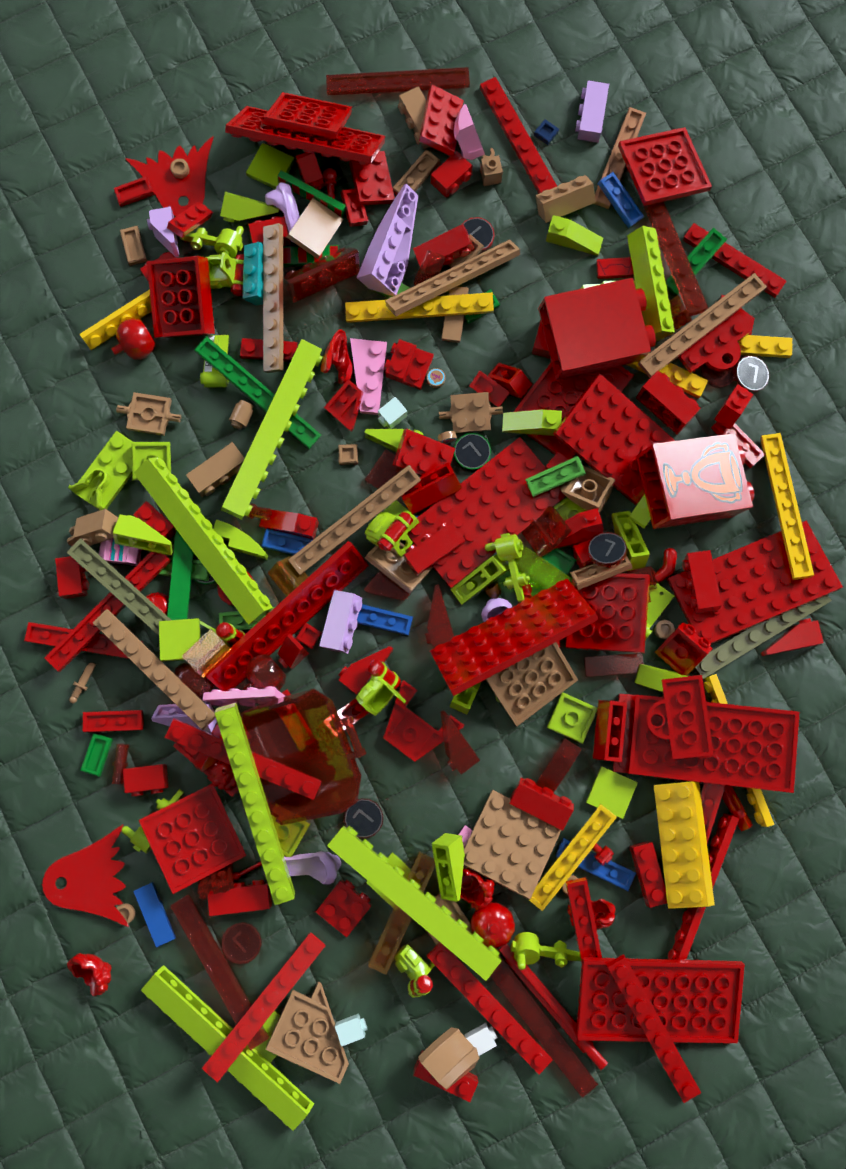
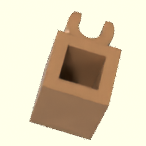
(491, 169)

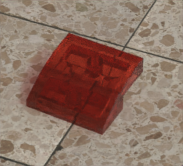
(546, 531)

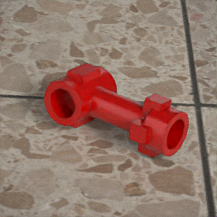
(603, 855)

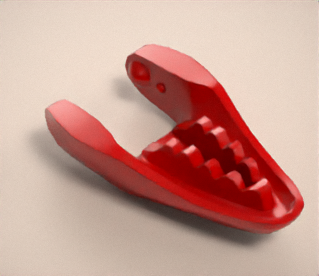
(338, 355)

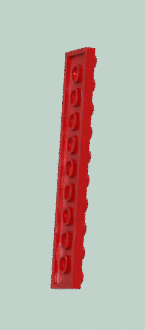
(288, 615)

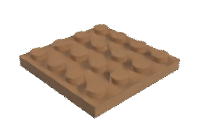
(532, 682)
(510, 845)

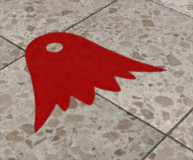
(169, 188)
(88, 879)

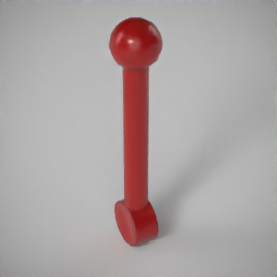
(236, 875)

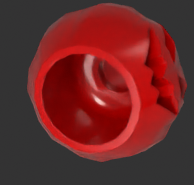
(134, 339)
(493, 924)

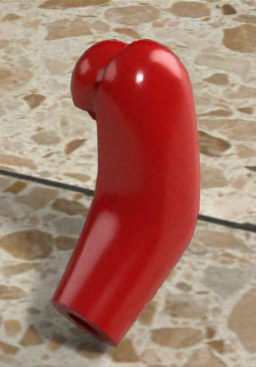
(668, 566)

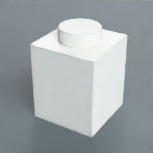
(482, 1038)

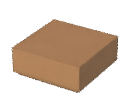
(348, 454)

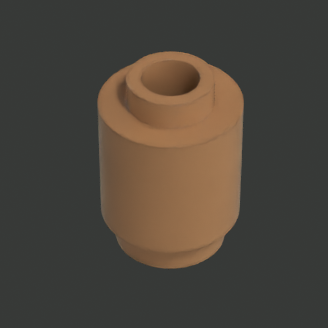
(241, 414)

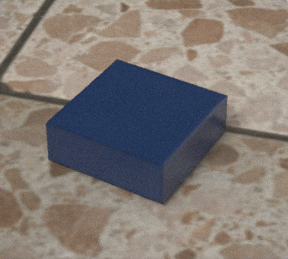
(546, 132)

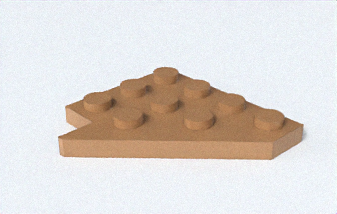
(309, 1036)

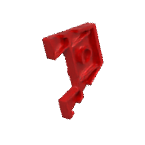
(409, 731)

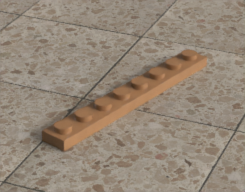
(452, 277)
(273, 298)
(702, 325)
(354, 520)
(155, 669)

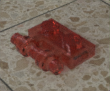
(218, 881)

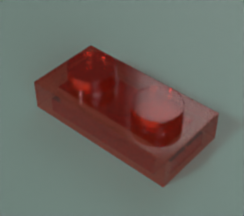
(430, 267)

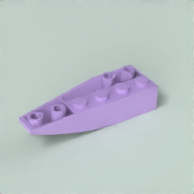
(390, 246)

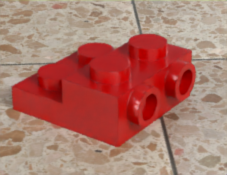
(408, 364)
(684, 649)
(344, 907)

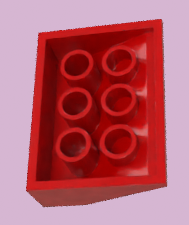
(181, 297)

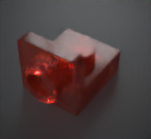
(679, 312)

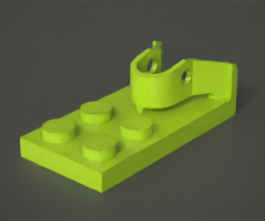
(106, 473)

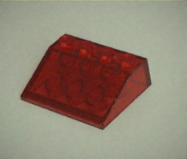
(322, 274)

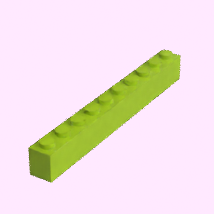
(271, 429)
(203, 540)
(255, 803)
(414, 902)
(211, 1030)

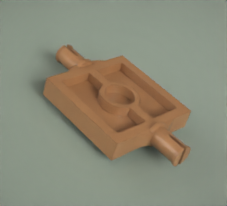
(471, 412)
(148, 414)

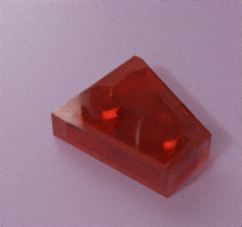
(384, 586)

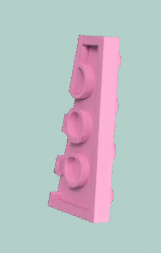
(369, 371)
(243, 697)

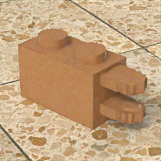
(93, 528)

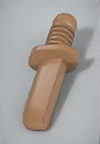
(81, 685)

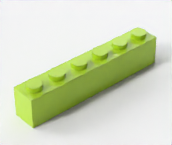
(650, 277)

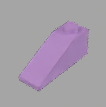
(158, 223)
(165, 713)

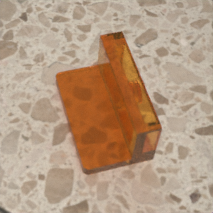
(286, 576)
(206, 653)

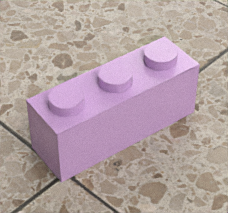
(592, 111)
(341, 621)

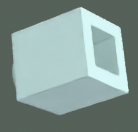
(392, 413)
(351, 1029)

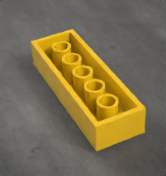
(683, 845)

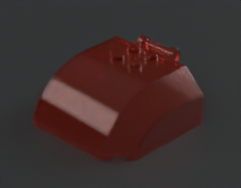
(308, 737)

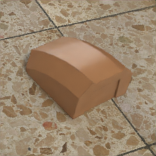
(589, 490)
(449, 1057)

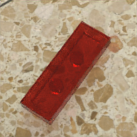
(612, 664)

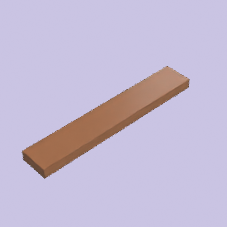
(616, 164)

